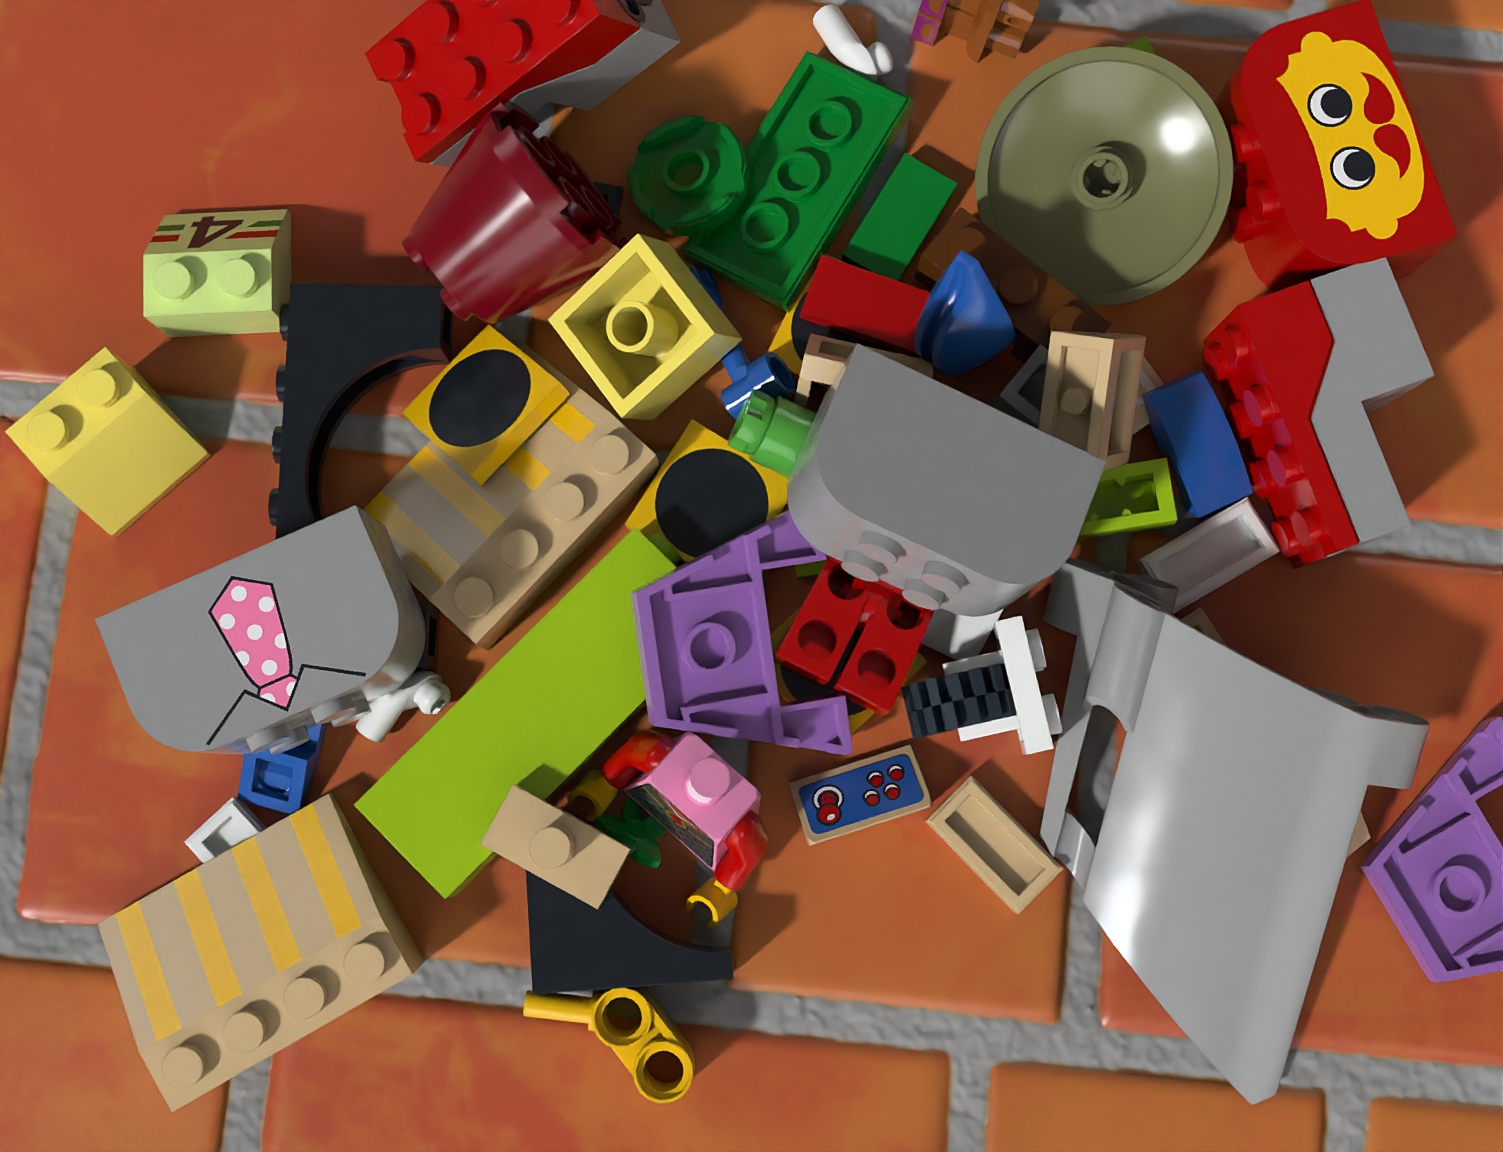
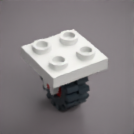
(989, 693)

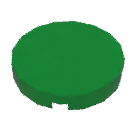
(689, 176)

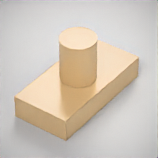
(556, 846)

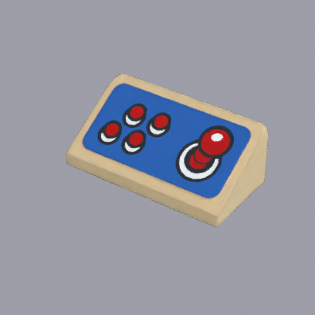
(860, 795)

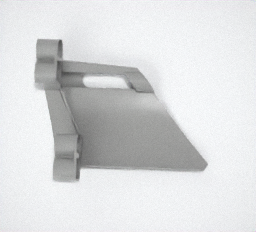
(1218, 815)

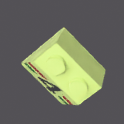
(218, 273)

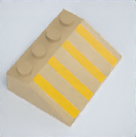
(501, 544)
(255, 951)

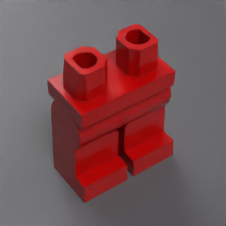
(883, 650)

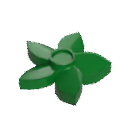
(635, 833)

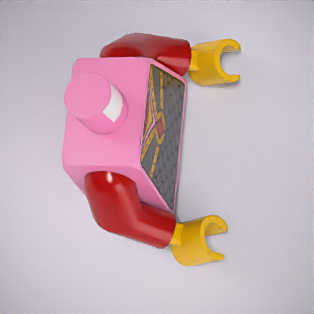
(695, 800)

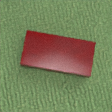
(864, 305)

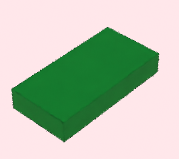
(900, 219)

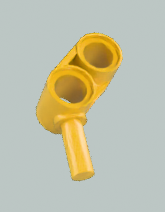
(631, 1046)

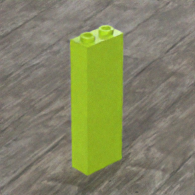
(523, 722)

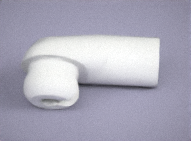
(420, 689)

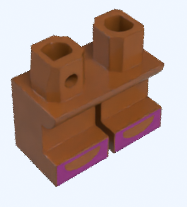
(981, 23)

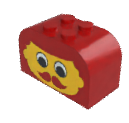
(1328, 153)

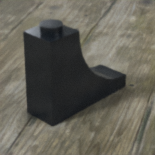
(608, 946)

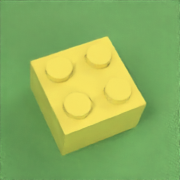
(644, 328)

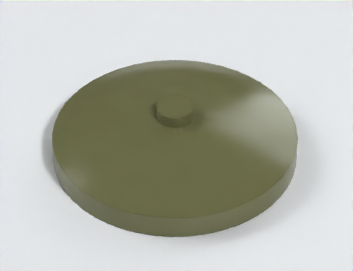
(1106, 172)

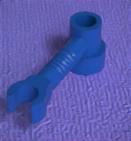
(765, 374)

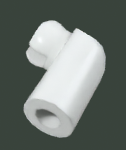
(848, 47)

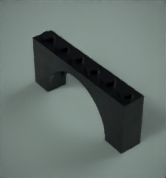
(337, 351)

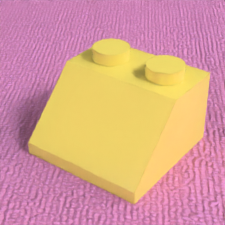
(108, 442)

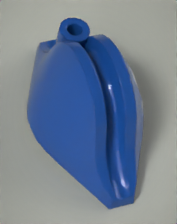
(962, 320)

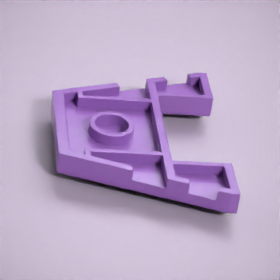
(711, 647)
(1445, 866)

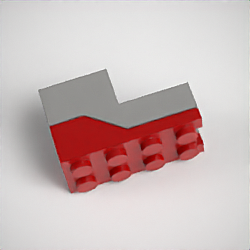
(467, 55)
(1298, 395)

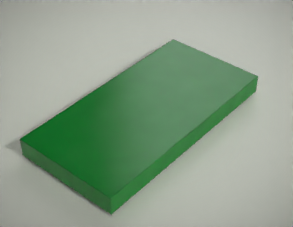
(805, 179)

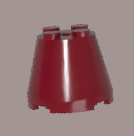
(512, 221)

